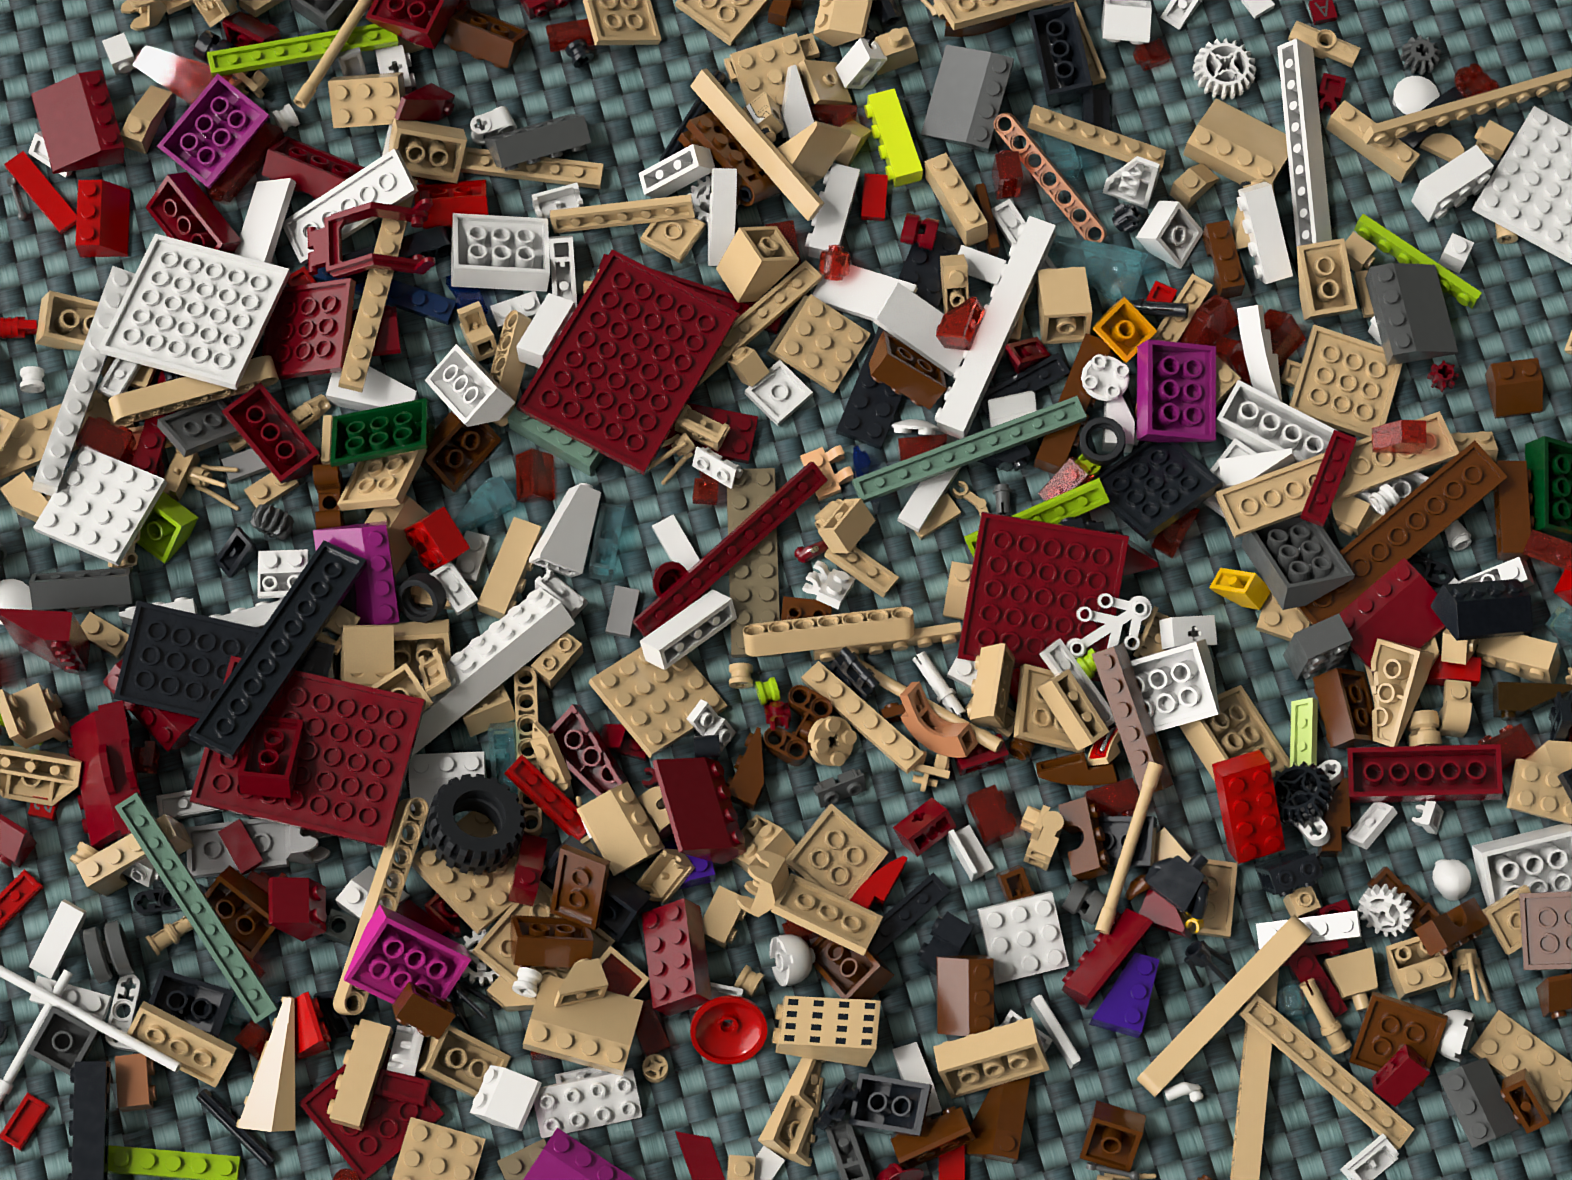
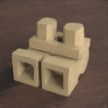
(1045, 831)

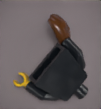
(1178, 884)

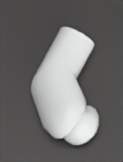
(1182, 1089)

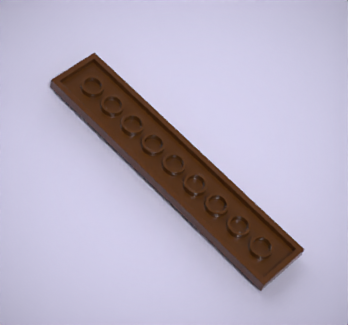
(1411, 526)

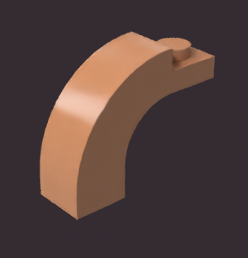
(933, 731)

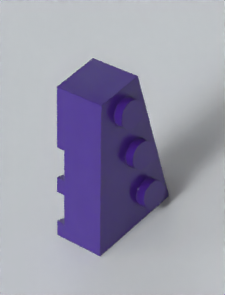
(1129, 998)

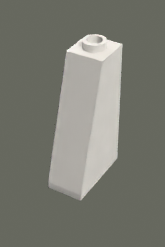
(377, 392)
(569, 532)

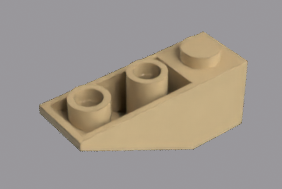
(954, 281)
(23, 499)

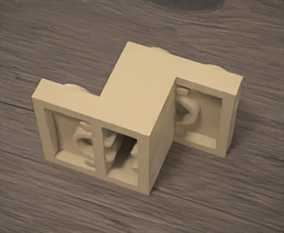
(33, 716)

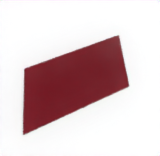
(700, 1157)

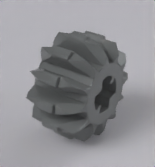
(1420, 55)
(272, 521)

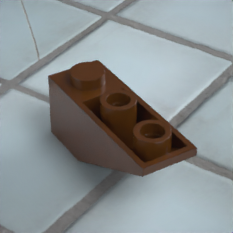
(749, 778)

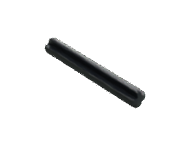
(244, 1136)

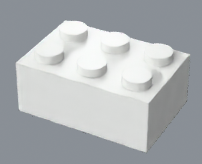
(1452, 184)

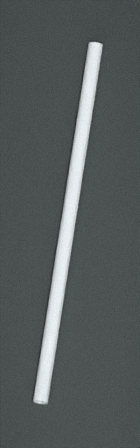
(89, 1019)

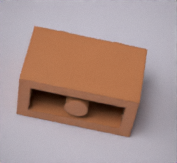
(135, 1082)

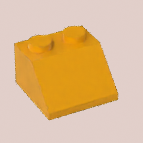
(1124, 329)

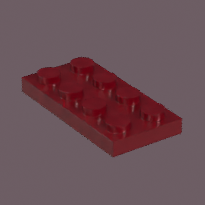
(738, 441)

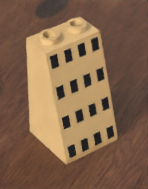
(827, 1029)

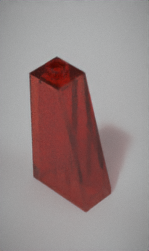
(176, 73)
(245, 164)

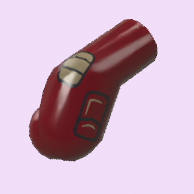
(810, 552)

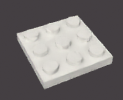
(1023, 937)

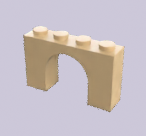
(104, 869)

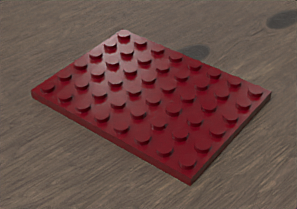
(627, 362)
(348, 764)

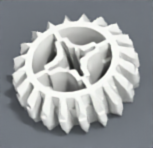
(1227, 81)

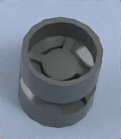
(1078, 894)

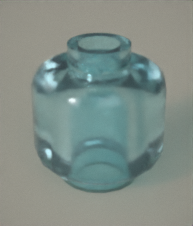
(1292, 1001)

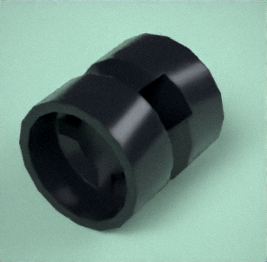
(209, 42)

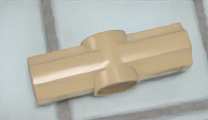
(1337, 49)

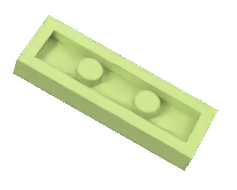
(1304, 731)

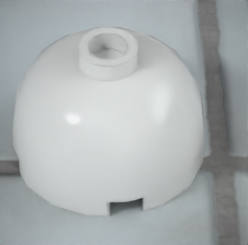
(792, 959)
(1456, 1034)

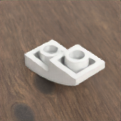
(707, 722)

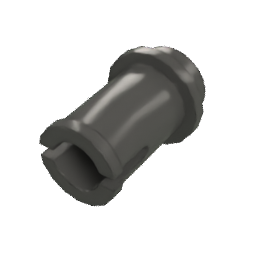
(1002, 497)

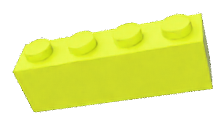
(894, 138)

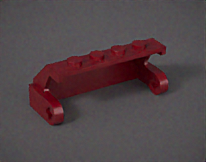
(107, 770)

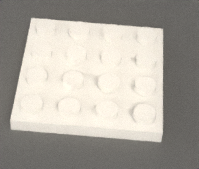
(100, 505)

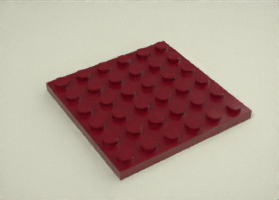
(1033, 581)

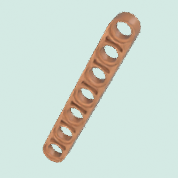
(1039, 174)

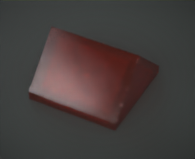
(1284, 332)

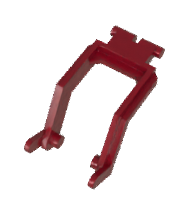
(328, 241)

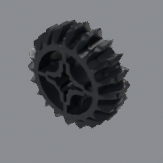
(1300, 801)

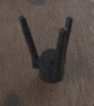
(1199, 955)
(460, 994)

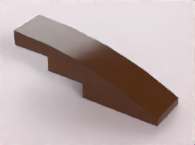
(1422, 911)

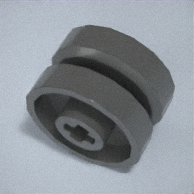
(103, 952)

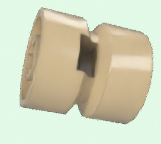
(1423, 728)

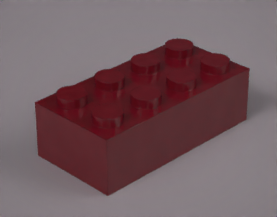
(676, 957)

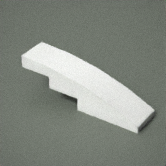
(722, 213)
(1257, 349)
(926, 499)

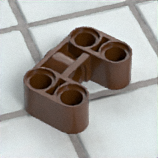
(329, 487)
(799, 738)

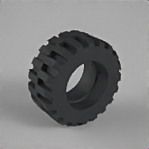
(481, 796)

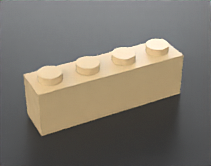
(1390, 156)
(956, 200)
(510, 569)
(360, 1074)

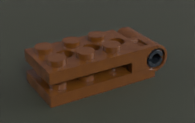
(727, 152)

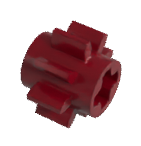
(1442, 376)

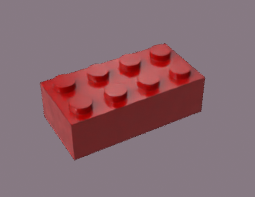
(1248, 806)

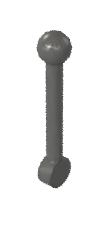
(11, 182)
(1134, 1175)

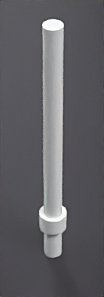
(6, 1083)

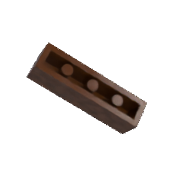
(1512, 510)

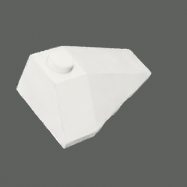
(1134, 182)

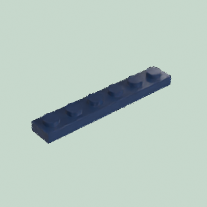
(408, 299)

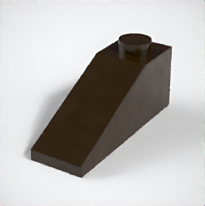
(1518, 698)

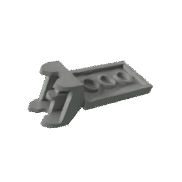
(275, 842)

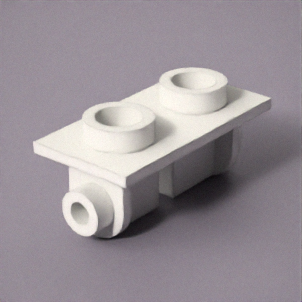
(712, 465)

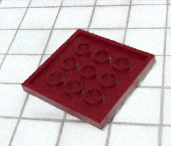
(310, 328)
(382, 1131)

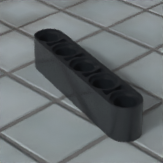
(430, 243)

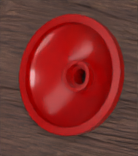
(732, 1040)

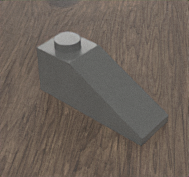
(846, 1152)

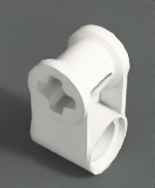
(491, 124)

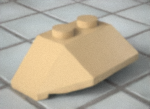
(37, 774)

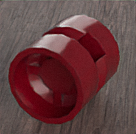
(911, 227)

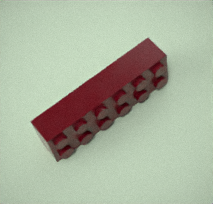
(1425, 773)

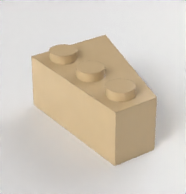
(1521, 656)

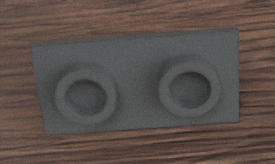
(850, 784)

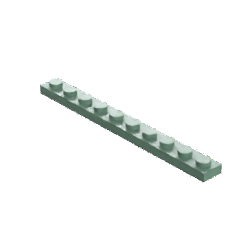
(969, 449)
(196, 907)

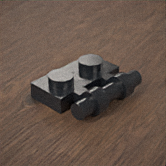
(854, 673)

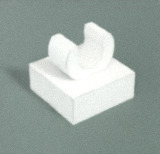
(1430, 818)

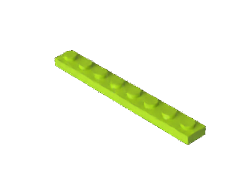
(295, 50)

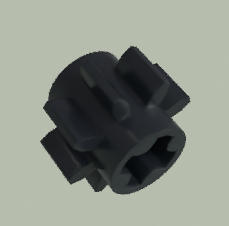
(1126, 217)

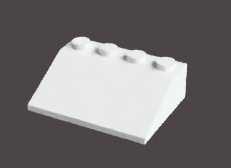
(500, 252)
(1178, 685)
(1532, 859)

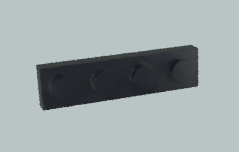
(1032, 379)
(908, 912)

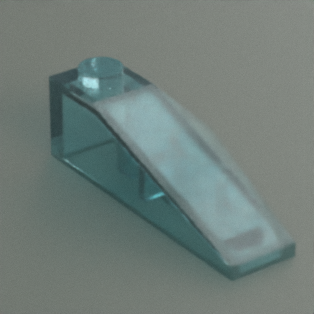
(1108, 267)

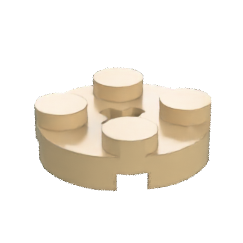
(843, 741)

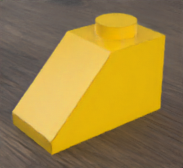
(1241, 588)

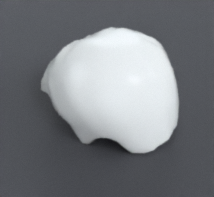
(1451, 879)

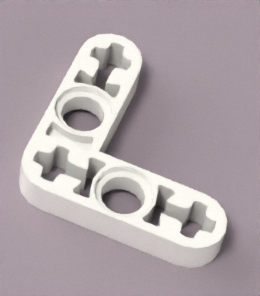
(1318, 822)
(124, 1023)

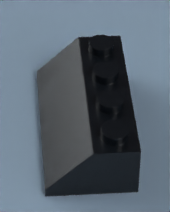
(1060, 53)
(1484, 609)
(622, 897)

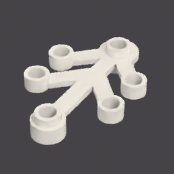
(1112, 623)

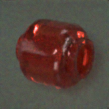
(834, 263)

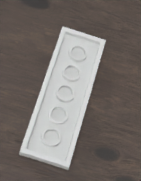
(380, 182)

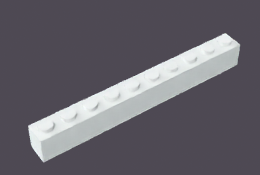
(1304, 143)
(996, 327)
(80, 387)

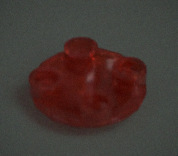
(1473, 81)

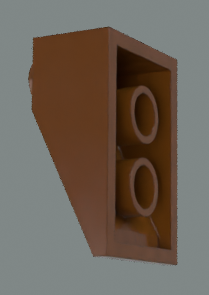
(850, 972)

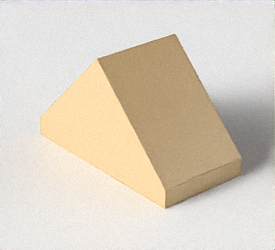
(858, 137)

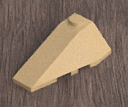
(1398, 682)

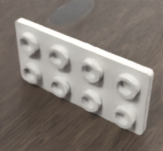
(586, 1100)

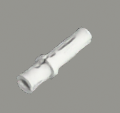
(945, 694)

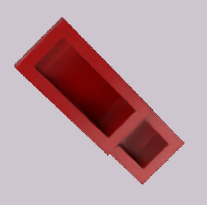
(1452, 671)
(880, 884)

